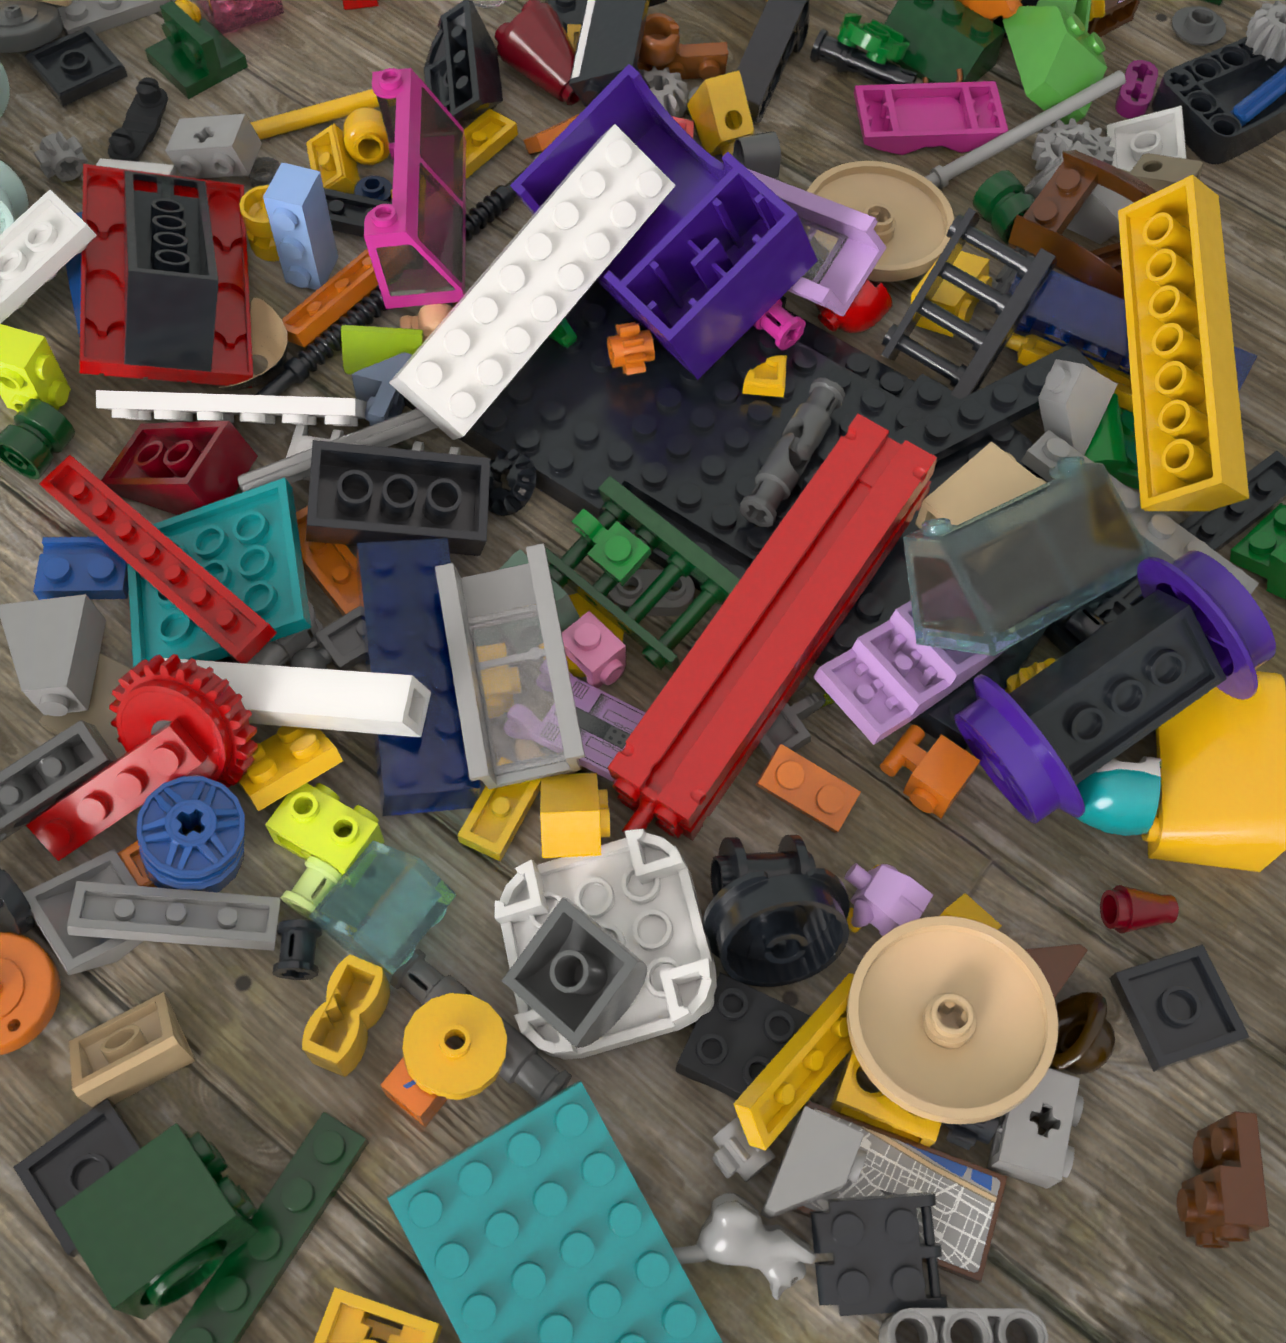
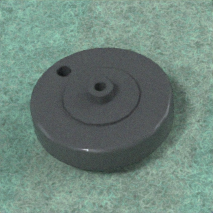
(28, 25)

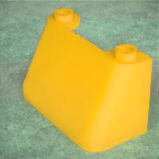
(1223, 780)

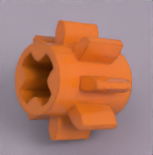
(631, 348)

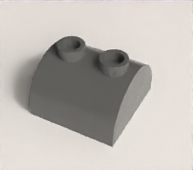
(576, 975)

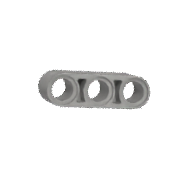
(986, 1324)

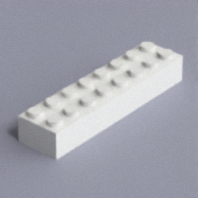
(532, 284)

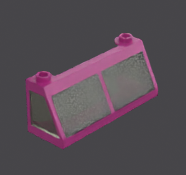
(421, 235)

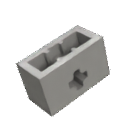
(225, 148)
(1036, 1157)

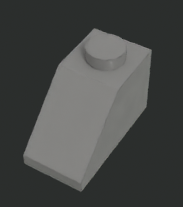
(1074, 402)
(814, 1163)

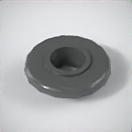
(1198, 26)

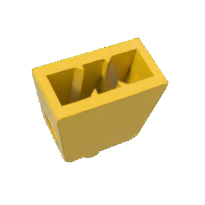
(721, 113)

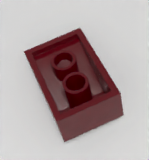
(181, 465)

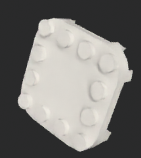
(645, 901)

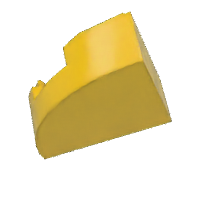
(767, 378)

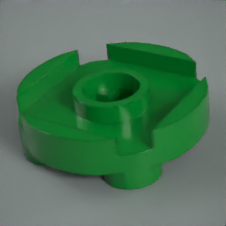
(875, 37)

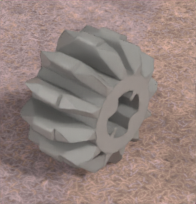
(1268, 31)
(668, 89)

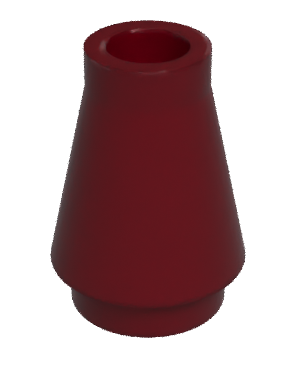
(1135, 909)

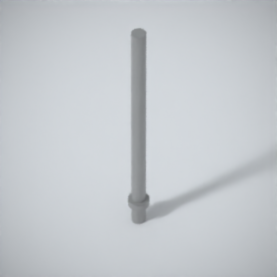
(941, 175)

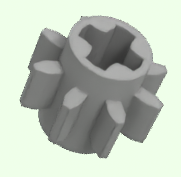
(61, 157)
(737, 1154)

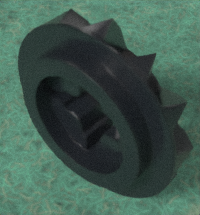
(521, 480)

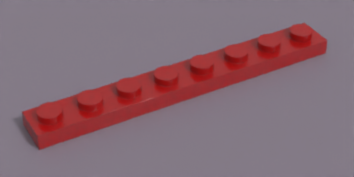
(159, 561)

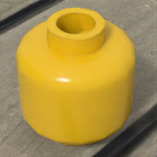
(366, 136)

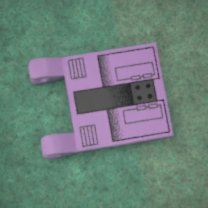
(603, 725)

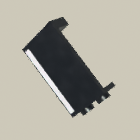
(607, 44)

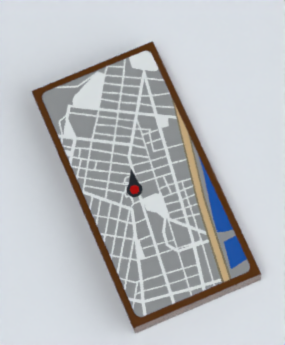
(965, 1193)

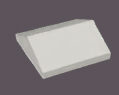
(1152, 133)

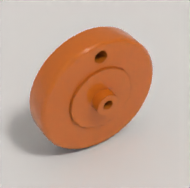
(27, 990)

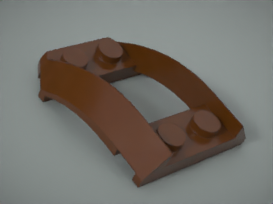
(1059, 204)

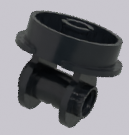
(774, 913)

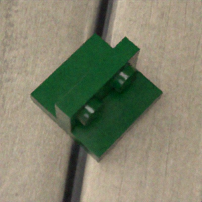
(193, 53)

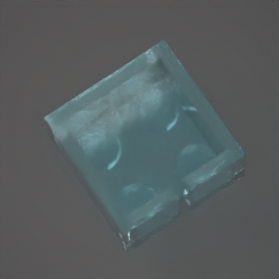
(384, 906)

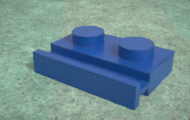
(78, 568)

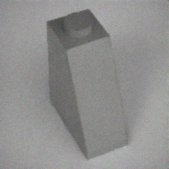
(1099, 213)
(55, 650)

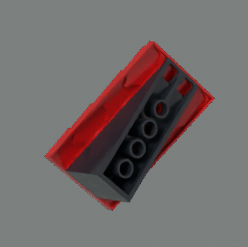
(164, 279)

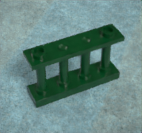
(683, 559)

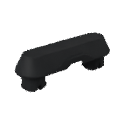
(140, 122)

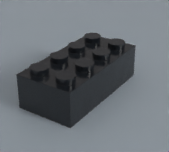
(397, 496)

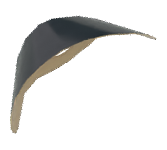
(268, 340)

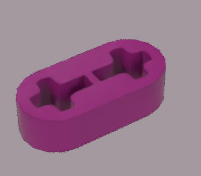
(1132, 88)

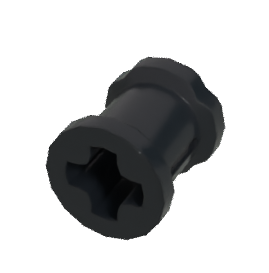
(297, 949)

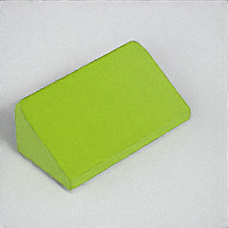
(370, 345)

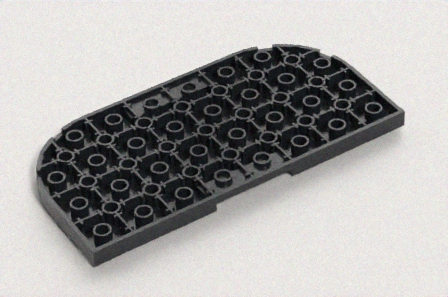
(701, 442)

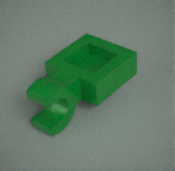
(614, 550)

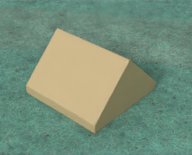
(128, 1053)

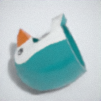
(1122, 796)

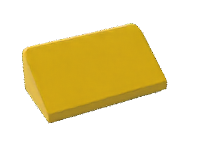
(331, 158)

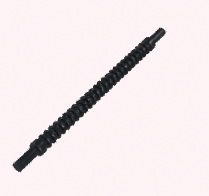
(297, 369)

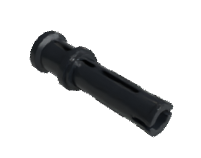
(854, 60)

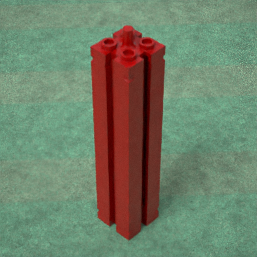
(770, 630)

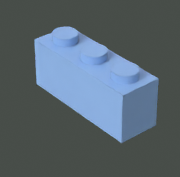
(301, 226)

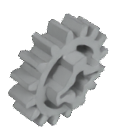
(1060, 137)

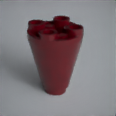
(539, 49)

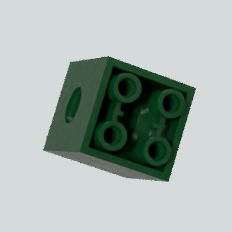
(159, 1222)

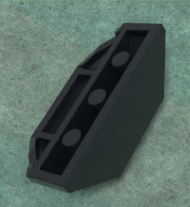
(464, 64)

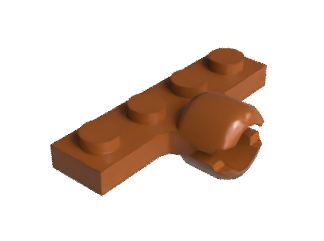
(662, 49)

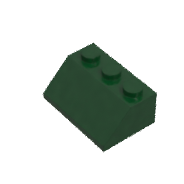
(944, 39)

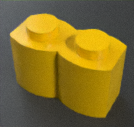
(340, 1026)

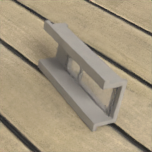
(510, 672)

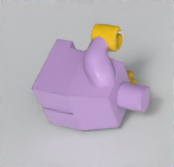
(884, 898)

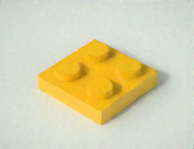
(287, 763)

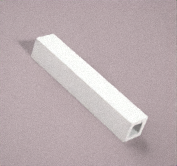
(327, 698)

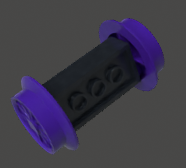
(1119, 684)

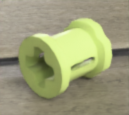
(311, 887)

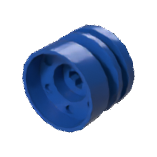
(196, 860)

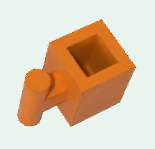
(936, 774)

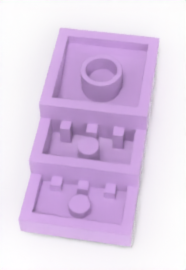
(893, 679)

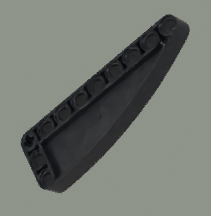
(1210, 90)

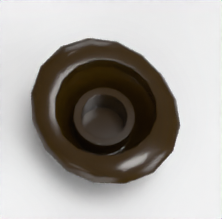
(1083, 1034)

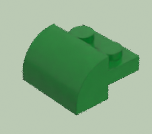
(1116, 444)
(1265, 551)

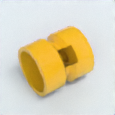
(258, 224)

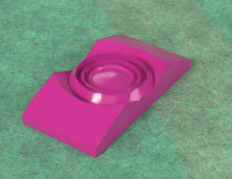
(929, 115)

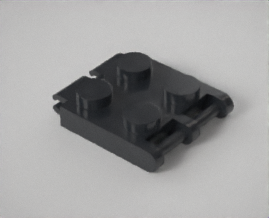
(877, 1254)

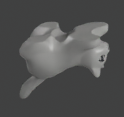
(738, 1238)

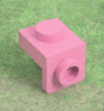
(595, 650)

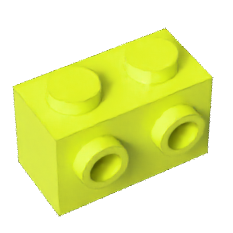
(29, 370)
(320, 826)

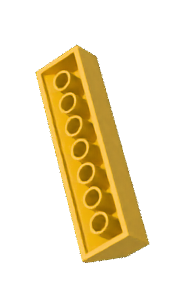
(1181, 351)

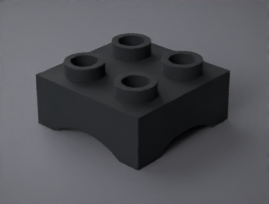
(737, 1037)

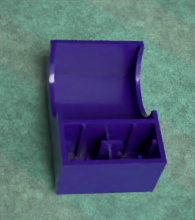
(709, 251)

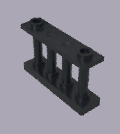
(1008, 306)

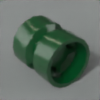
(1001, 200)
(34, 437)

